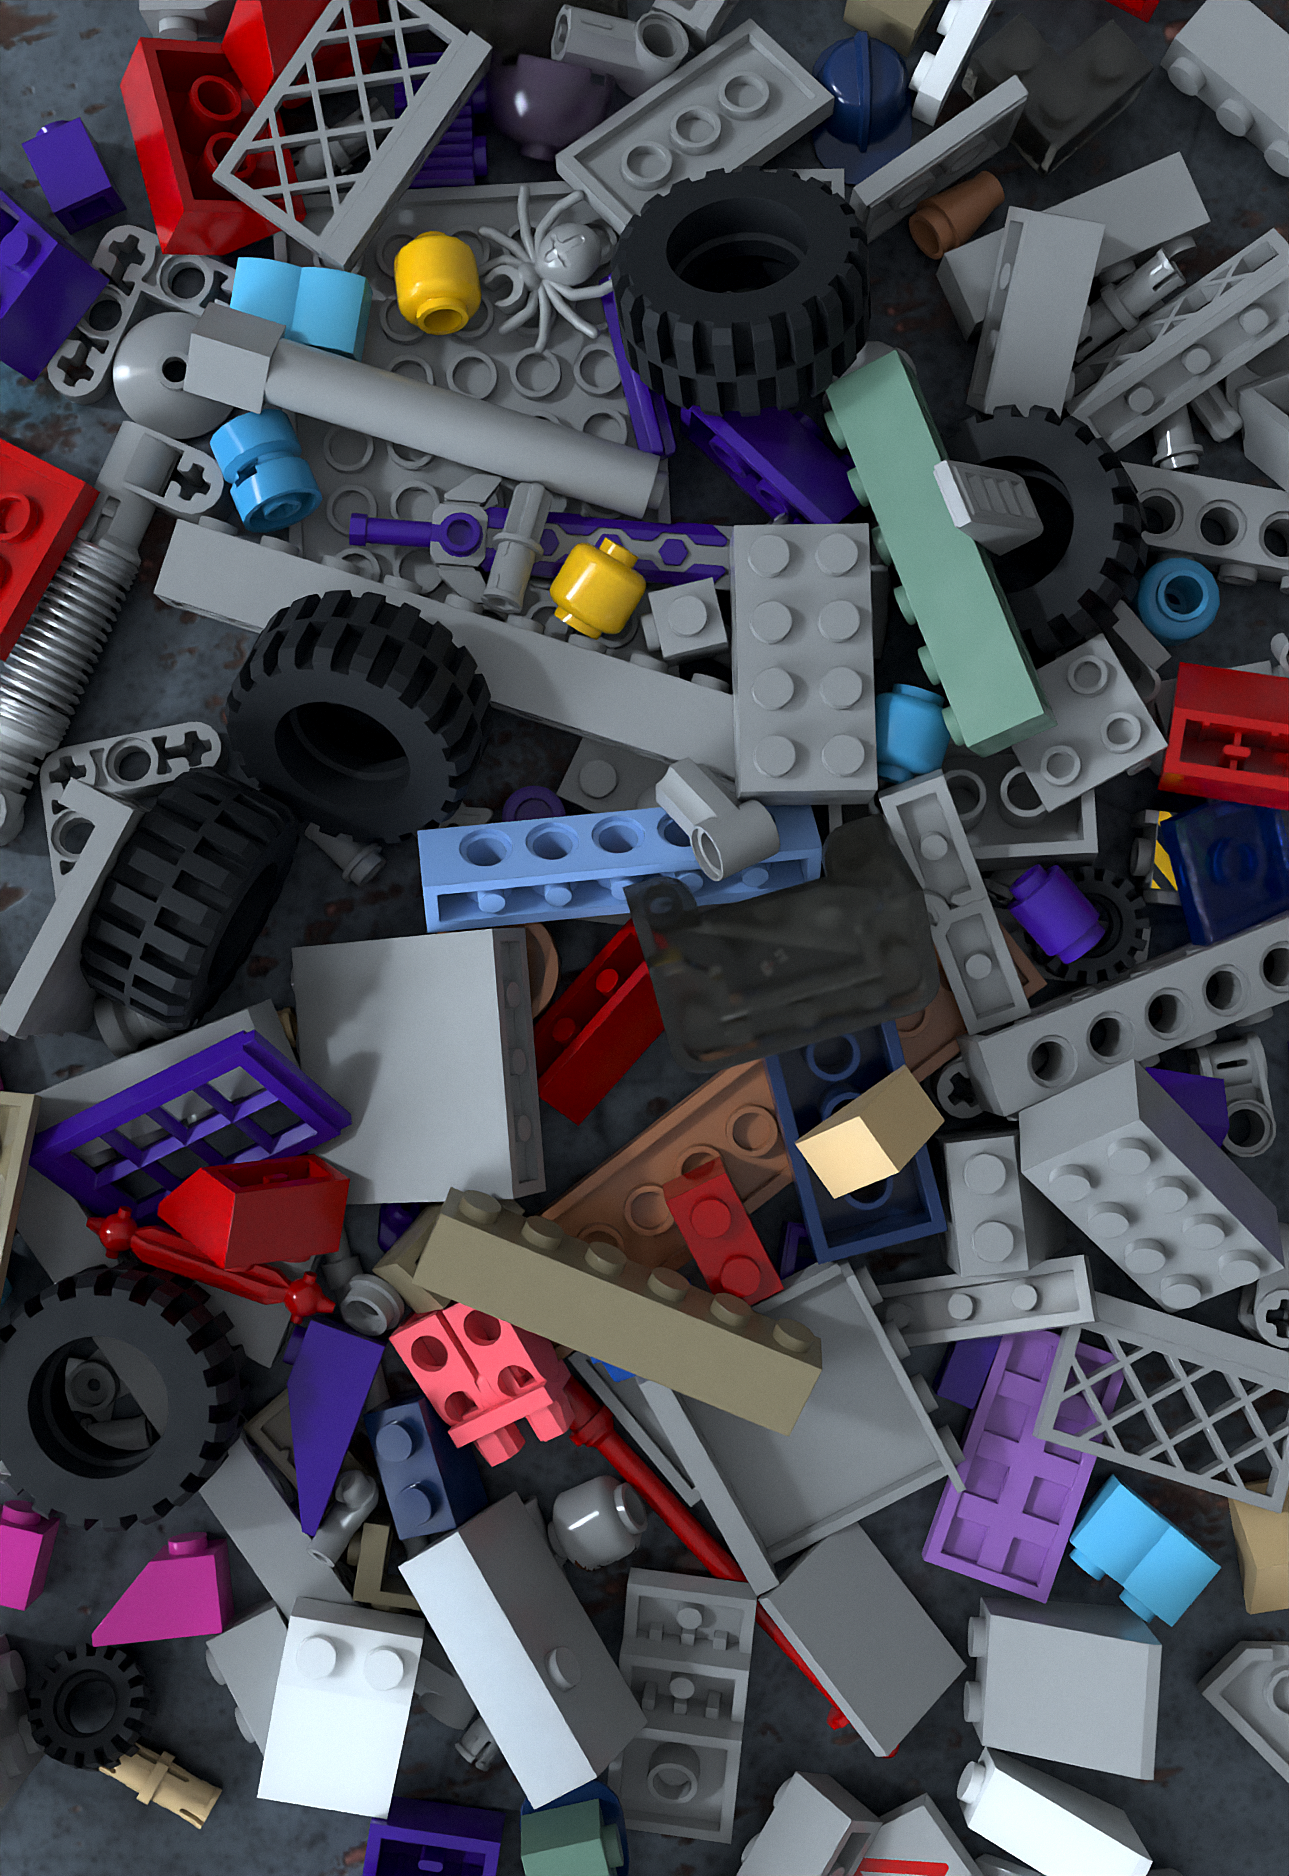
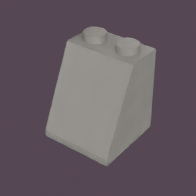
(990, 1208)
(1065, 1683)

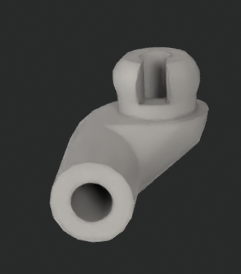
(354, 1502)

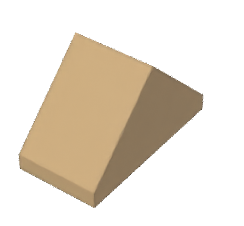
(871, 1134)
(1262, 1552)

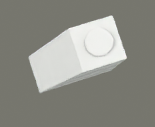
(1048, 1820)

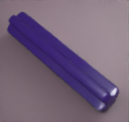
(646, 408)

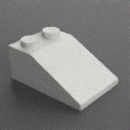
(341, 1707)

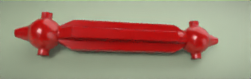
(172, 1253)

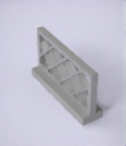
(400, 155)
(1175, 1340)

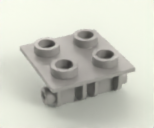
(1098, 730)

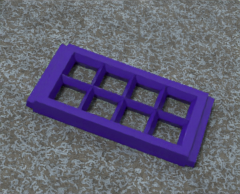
(281, 1079)

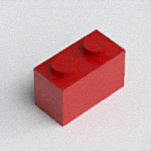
(721, 1233)

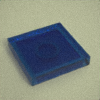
(1228, 866)

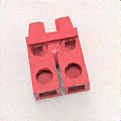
(485, 1377)

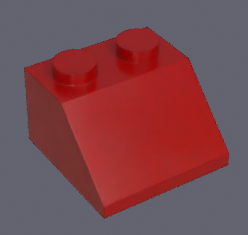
(269, 32)

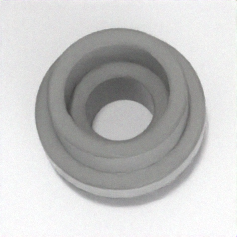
(371, 1305)

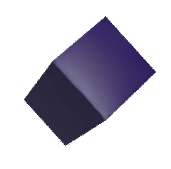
(965, 1370)

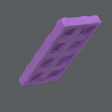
(1018, 1487)

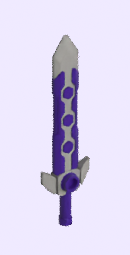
(464, 533)

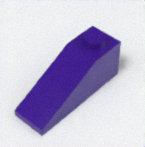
(326, 1399)

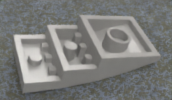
(689, 1672)

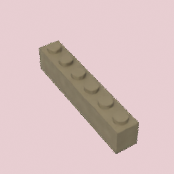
(620, 1310)

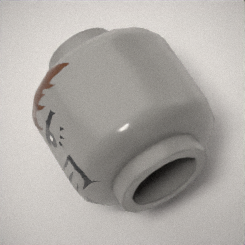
(597, 1523)

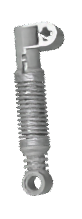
(85, 593)

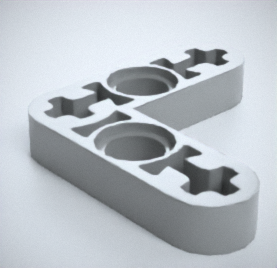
(147, 282)
(101, 763)

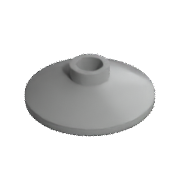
(147, 393)

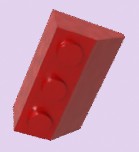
(183, 121)

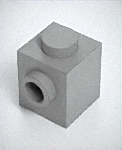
(685, 623)

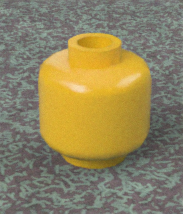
(437, 283)
(597, 588)

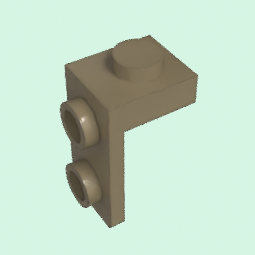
(371, 1554)

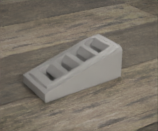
(988, 505)

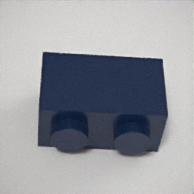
(422, 1470)

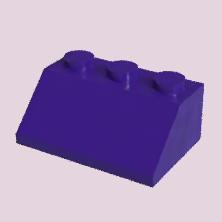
(777, 463)

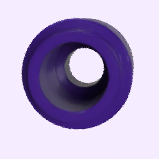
(1055, 913)

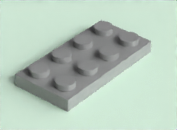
(717, 111)

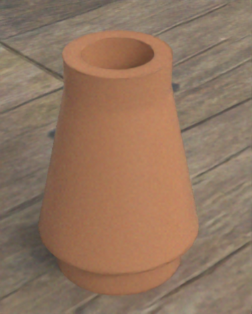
(955, 214)

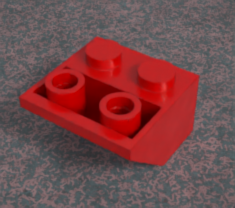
(1228, 737)
(260, 1211)

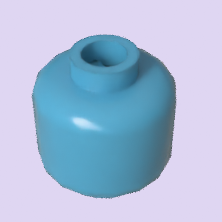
(1192, 596)
(909, 733)

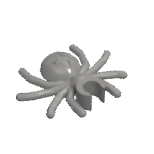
(545, 269)

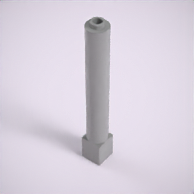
(252, 364)

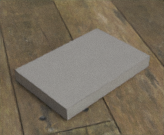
(939, 159)
(863, 1636)

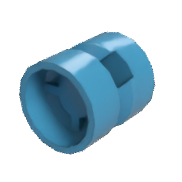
(266, 470)

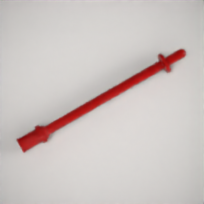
(595, 1428)

